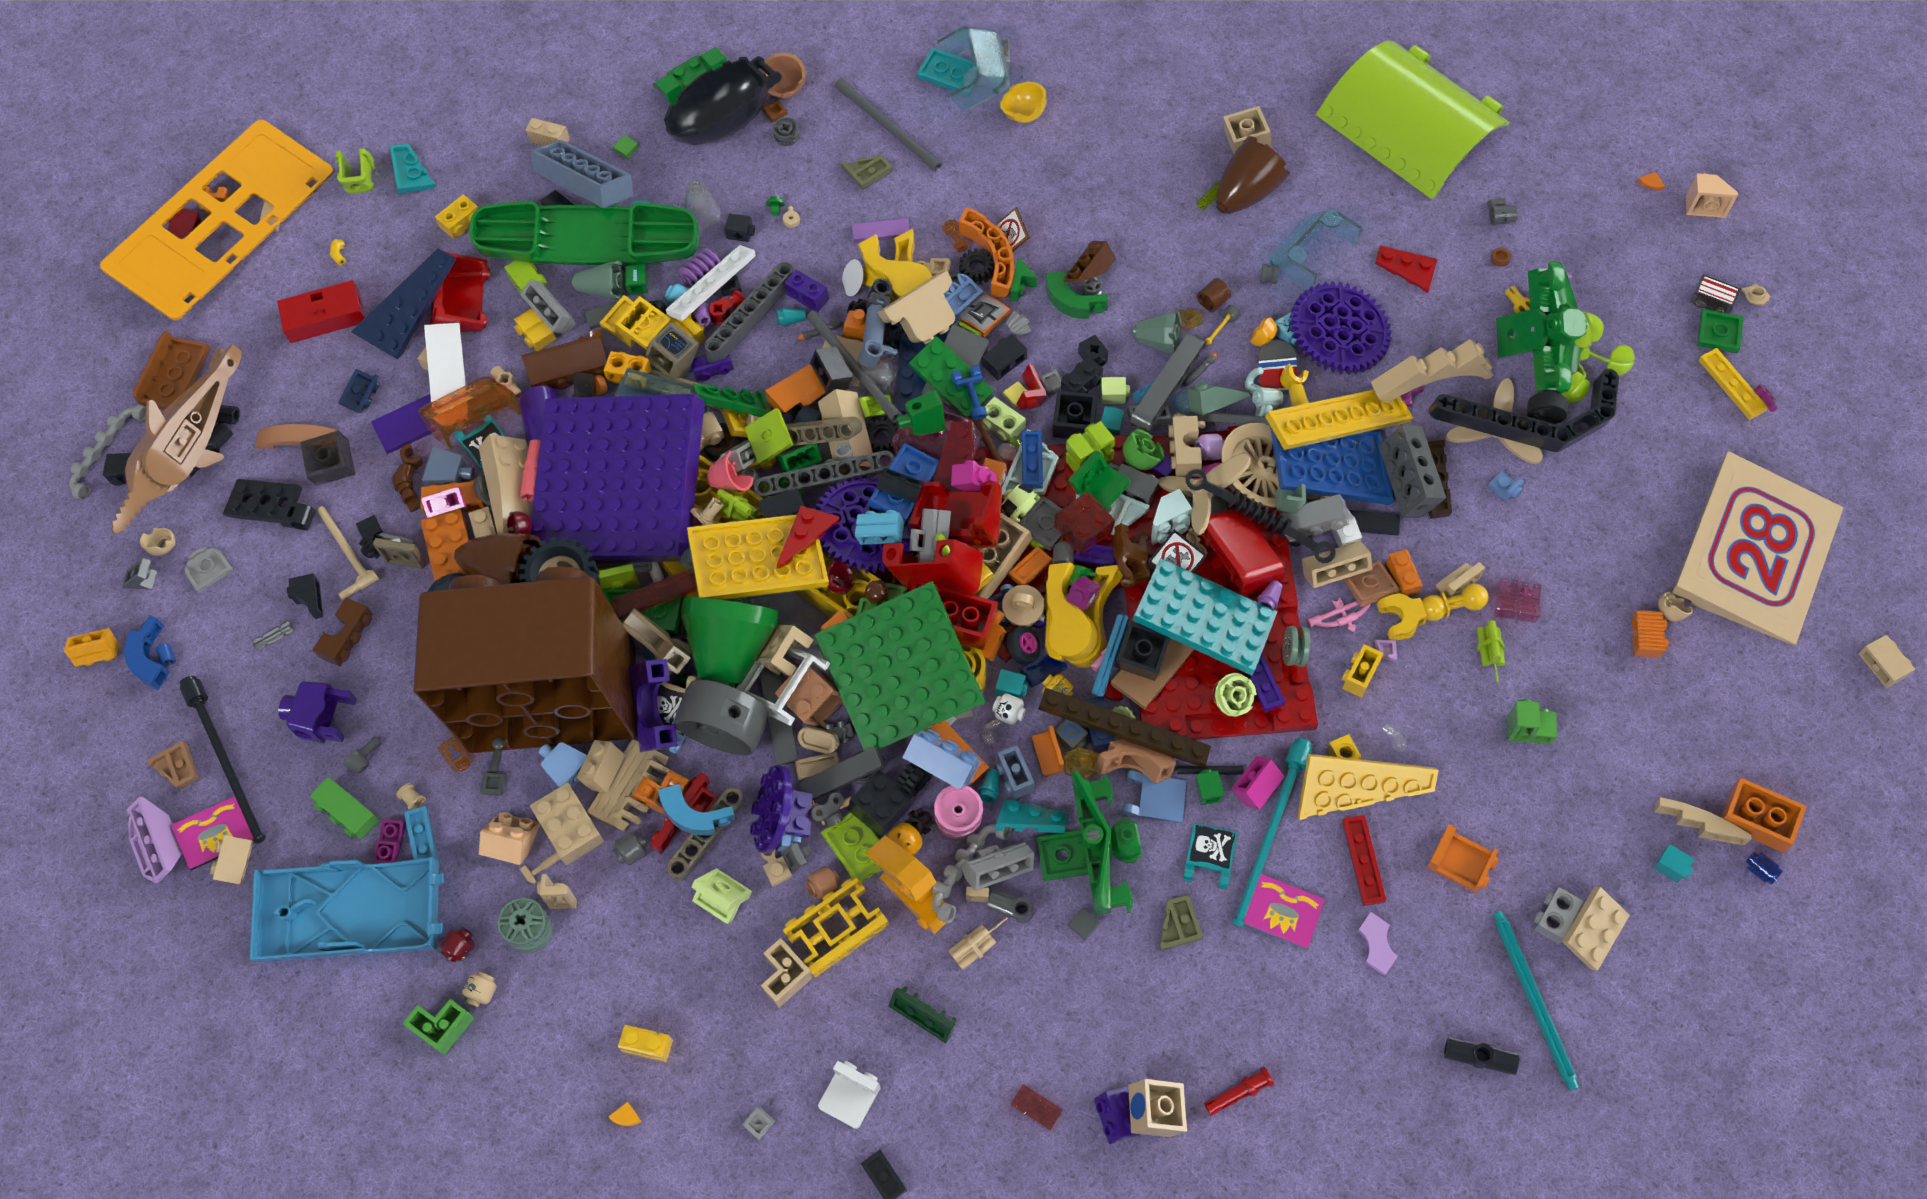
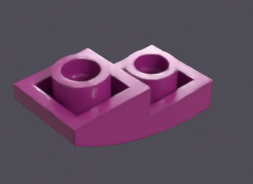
(390, 841)

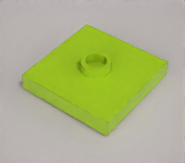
(768, 436)
(619, 577)

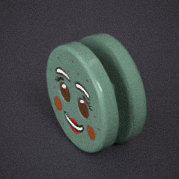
(1296, 646)

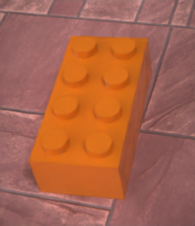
(442, 537)

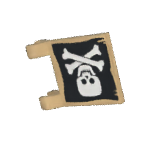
(669, 698)

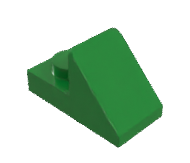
(1022, 277)

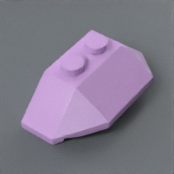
(152, 839)

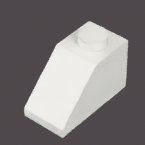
(1348, 534)

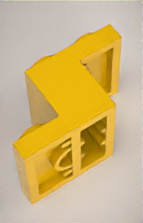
(634, 321)

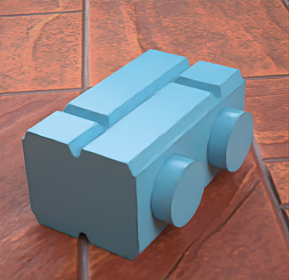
(879, 527)

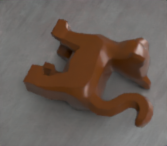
(1131, 552)

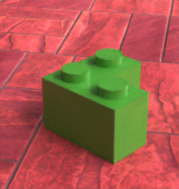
(1530, 723)
(441, 1030)

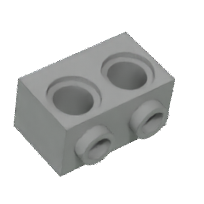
(1561, 917)

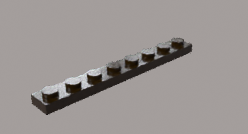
(1124, 727)

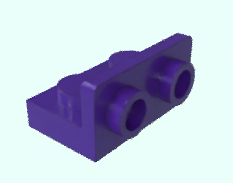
(705, 370)

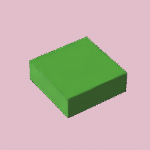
(626, 146)

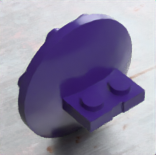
(780, 810)

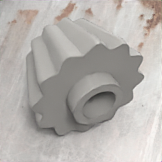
(1018, 324)

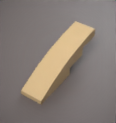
(1709, 824)

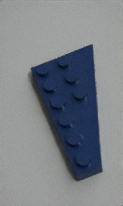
(399, 315)
(908, 381)

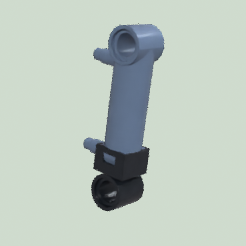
(872, 345)

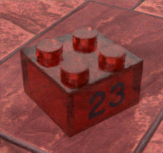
(1084, 522)

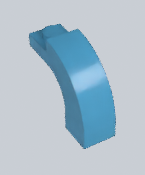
(688, 819)

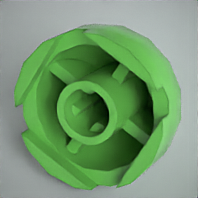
(1142, 451)

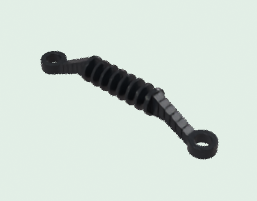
(1255, 511)

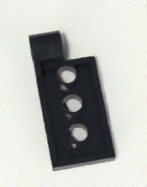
(291, 515)

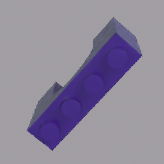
(645, 684)

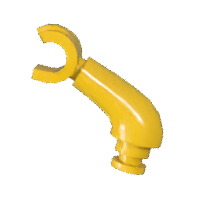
(1294, 385)

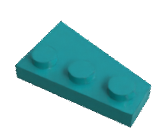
(408, 170)

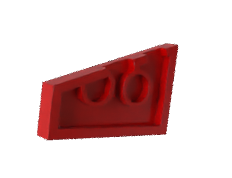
(1410, 266)

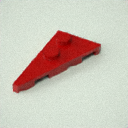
(806, 529)

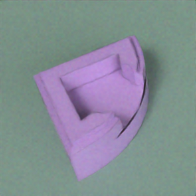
(1387, 647)

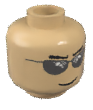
(479, 989)

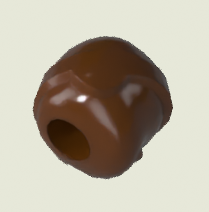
(876, 592)

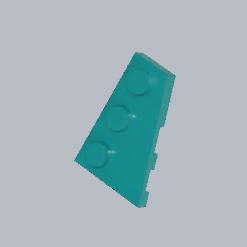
(1022, 815)

